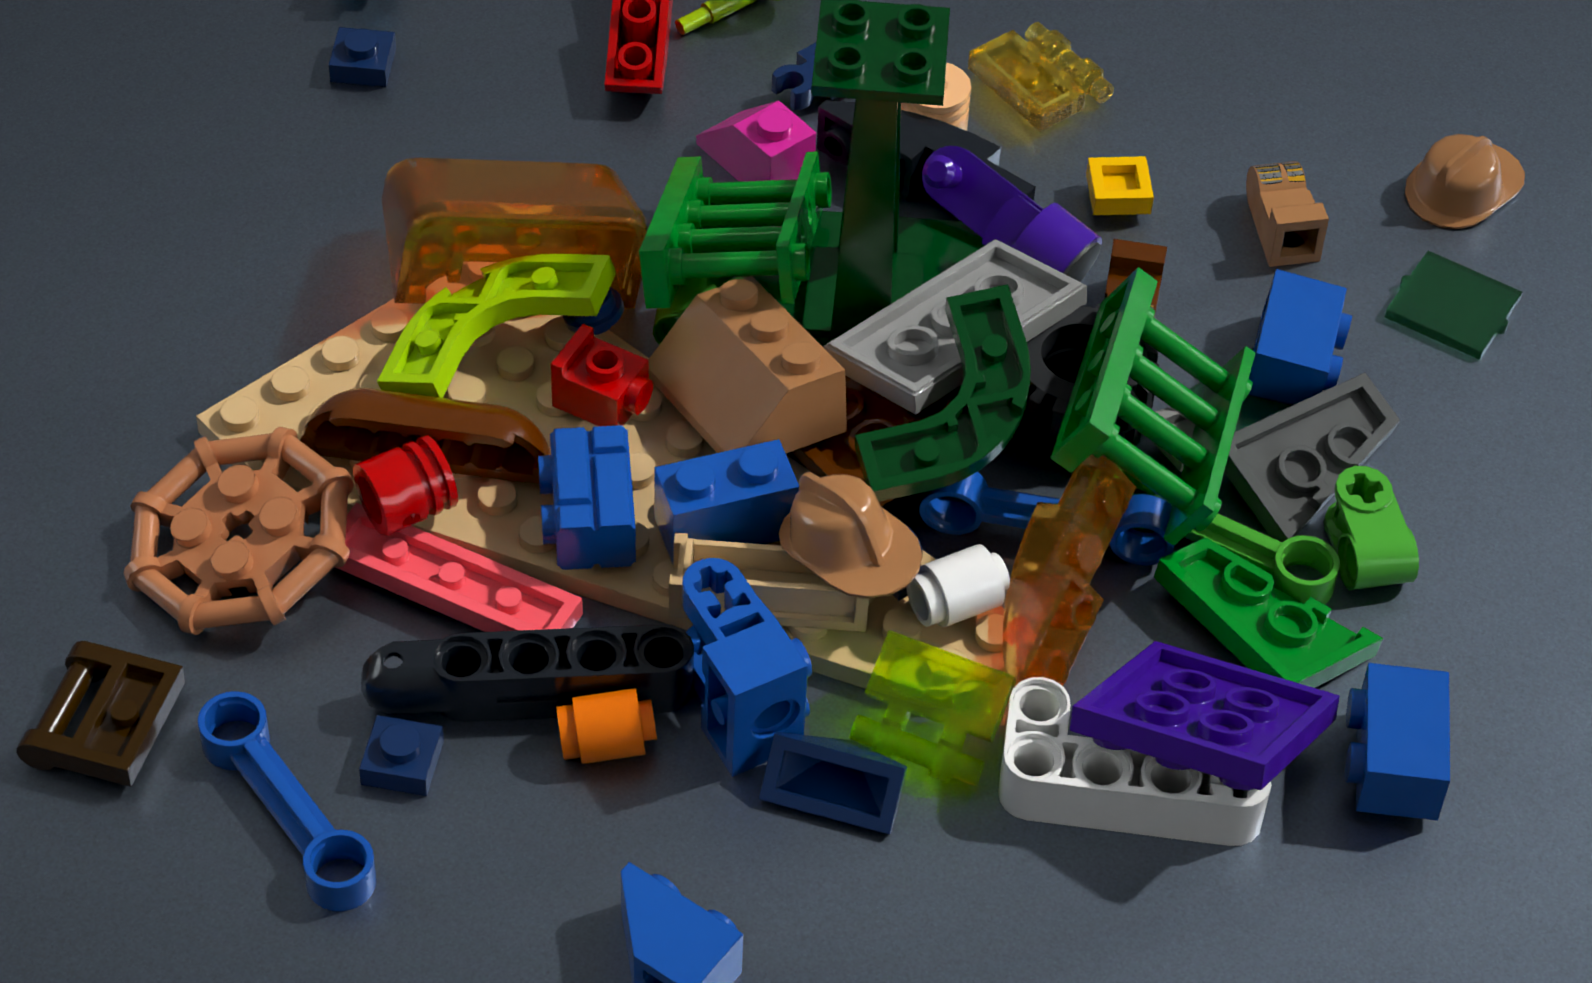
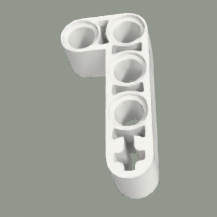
(1132, 783)

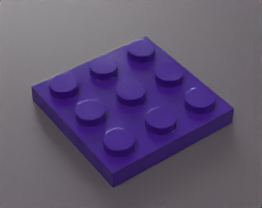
(1204, 715)

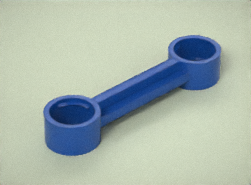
(1016, 509)
(287, 800)

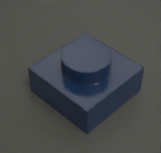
(362, 56)
(401, 755)

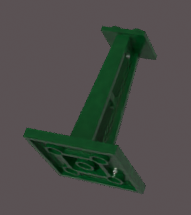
(867, 251)

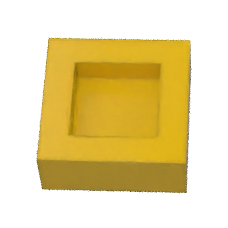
(1119, 185)

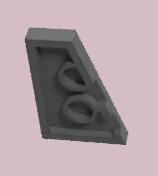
(1294, 457)

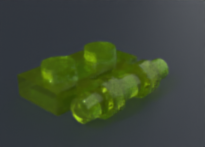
(939, 688)

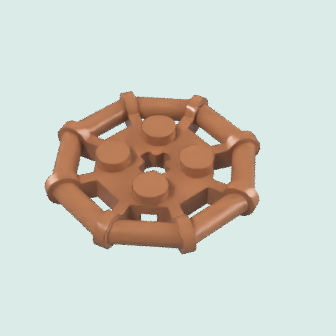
(227, 501)

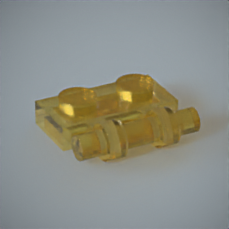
(1029, 78)

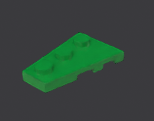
(1259, 621)

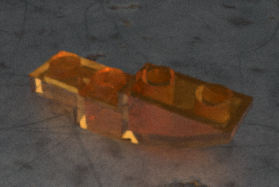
(1050, 588)

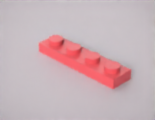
(455, 579)

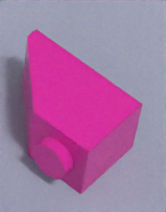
(760, 143)

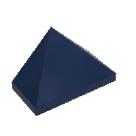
(834, 780)

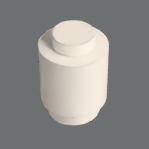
(958, 586)

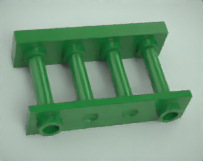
(732, 229)
(1103, 395)

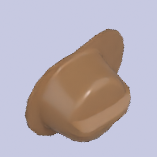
(1463, 181)
(849, 538)

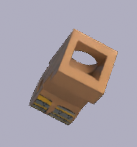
(1281, 205)

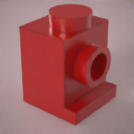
(599, 380)

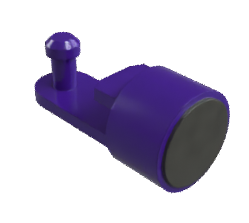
(1005, 213)

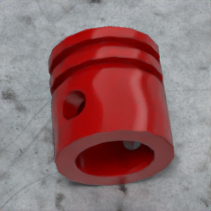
(405, 485)

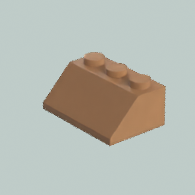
(749, 372)

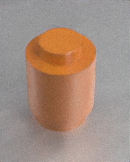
(606, 726)

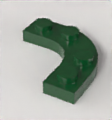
(975, 422)

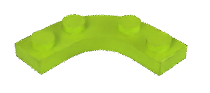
(512, 288)

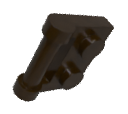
(119, 722)

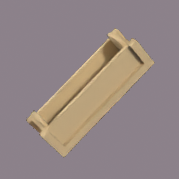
(780, 582)

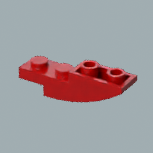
(638, 46)

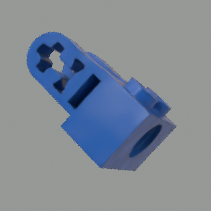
(748, 666)

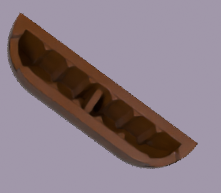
(472, 435)

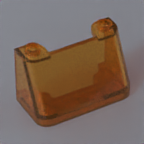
(503, 210)

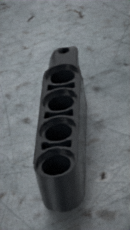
(530, 671)

